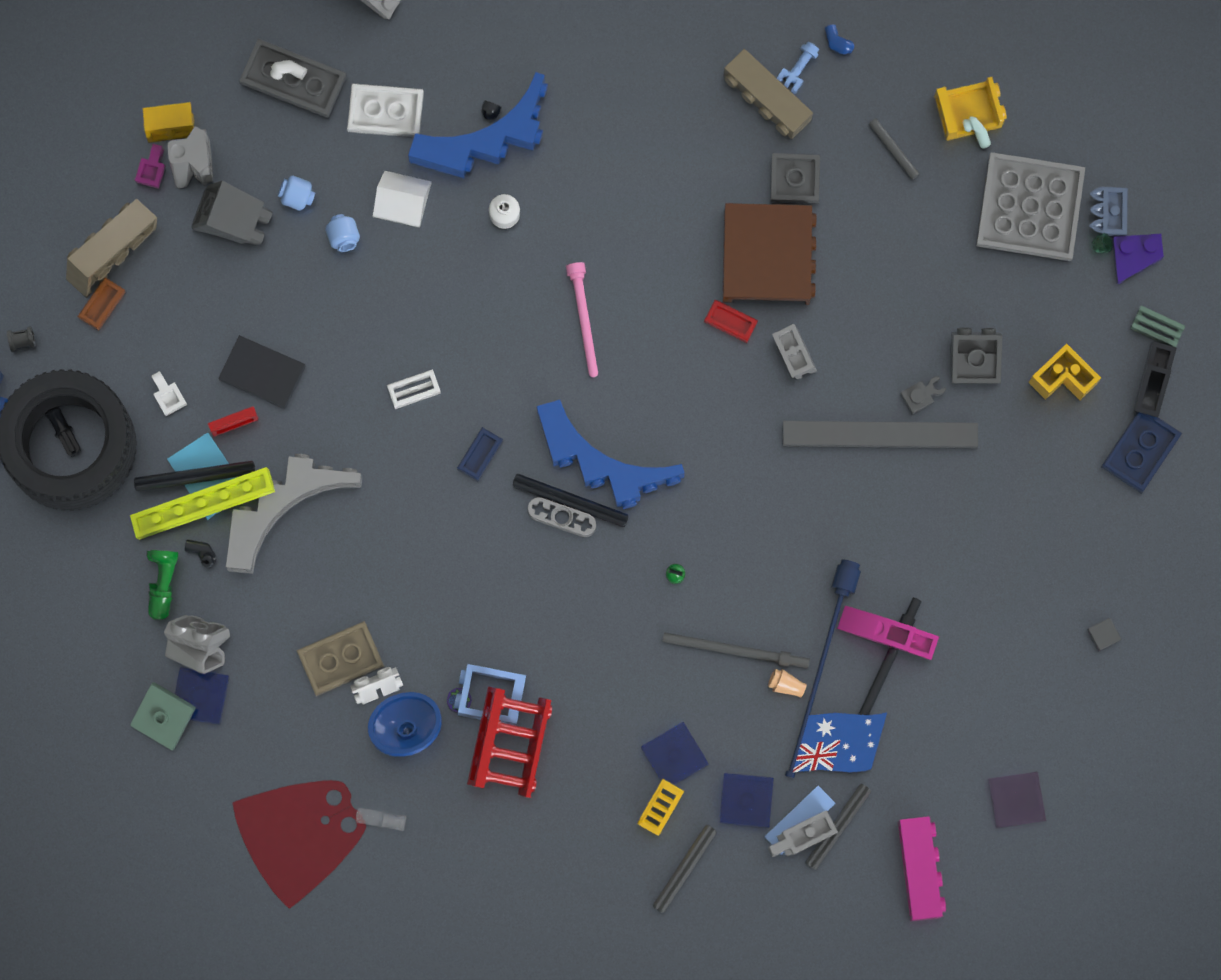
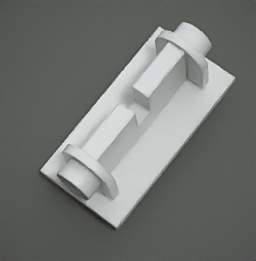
(367, 686)

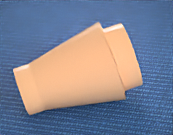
(786, 683)

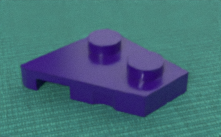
(1135, 253)

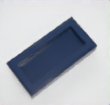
(480, 454)

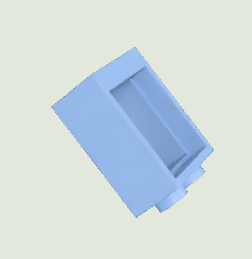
(465, 678)

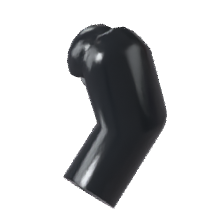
(203, 550)

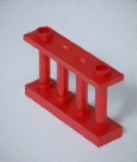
(492, 725)

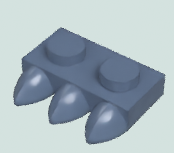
(1112, 210)

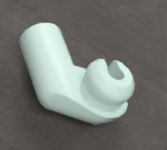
(980, 131)

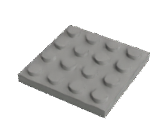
(1030, 206)

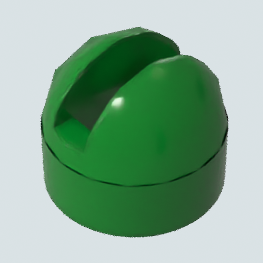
(674, 578)

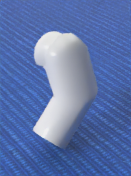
(287, 66)

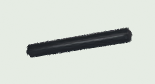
(193, 476)
(570, 500)

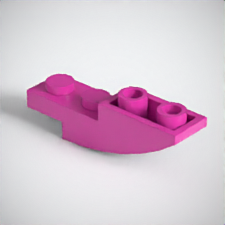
(888, 632)

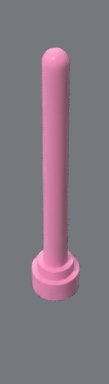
(576, 273)

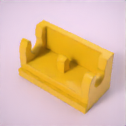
(168, 122)

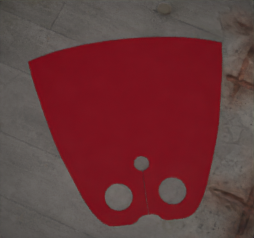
(289, 840)

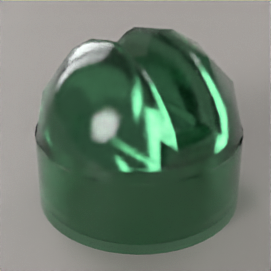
(1102, 243)

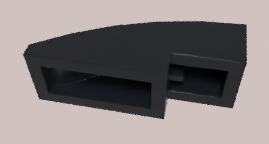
(1155, 379)

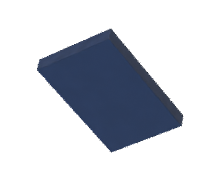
(1141, 450)

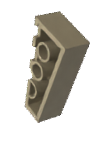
(109, 246)

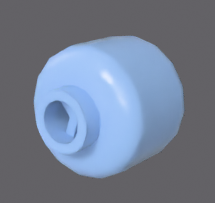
(296, 193)
(342, 233)

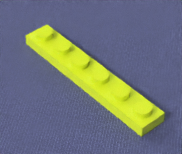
(202, 503)

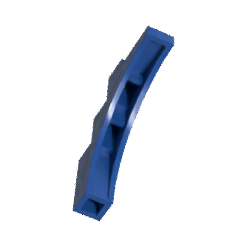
(454, 153)
(624, 479)

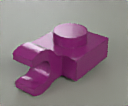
(151, 170)

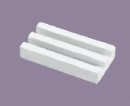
(394, 396)

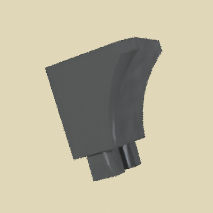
(230, 214)

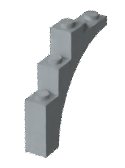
(302, 481)

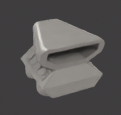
(191, 158)
(196, 643)

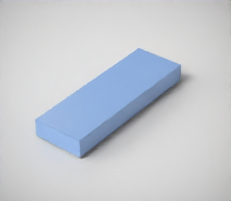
(810, 806)

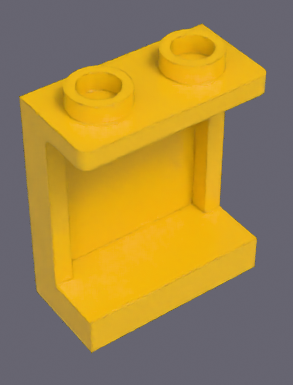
(973, 100)

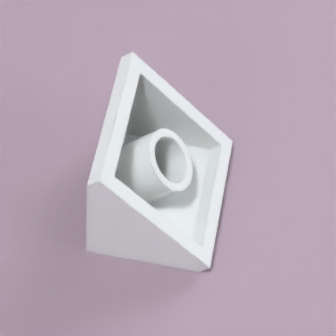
(401, 198)

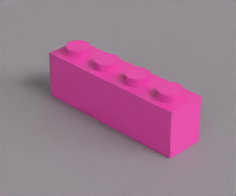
(920, 869)

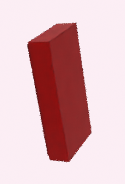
(730, 321)
(233, 421)

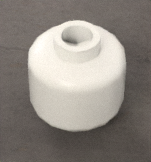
(504, 211)

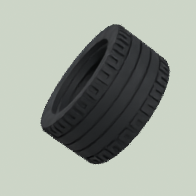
(41, 396)

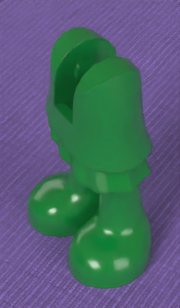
(161, 592)

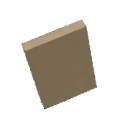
(340, 658)

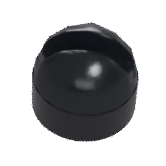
(490, 110)

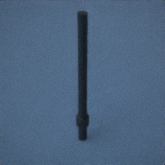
(908, 619)

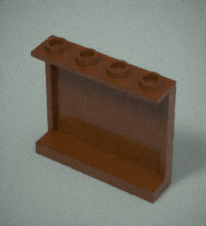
(768, 252)

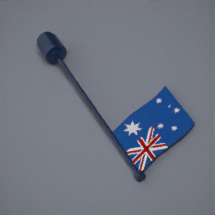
(837, 739)

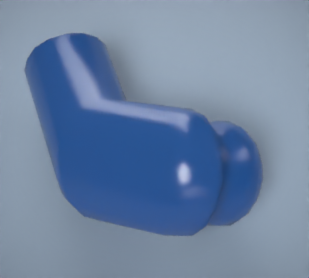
(838, 43)

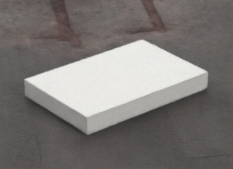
(385, 110)

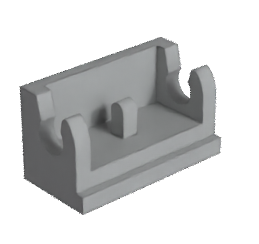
(794, 351)

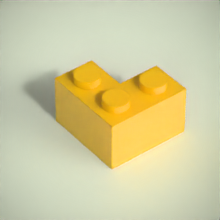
(1068, 369)

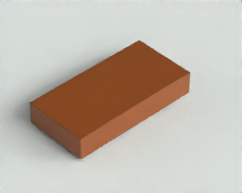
(101, 304)

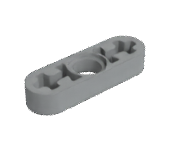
(581, 517)

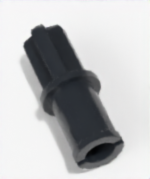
(63, 432)

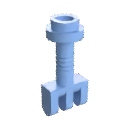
(809, 51)

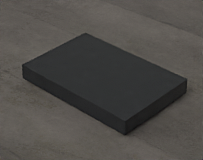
(262, 372)

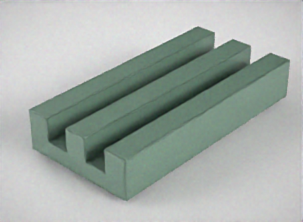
(1162, 319)

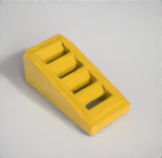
(651, 826)

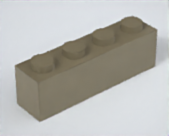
(768, 94)

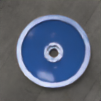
(403, 715)

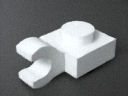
(169, 396)

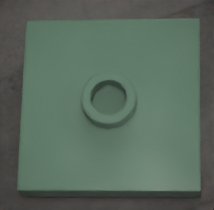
(163, 716)

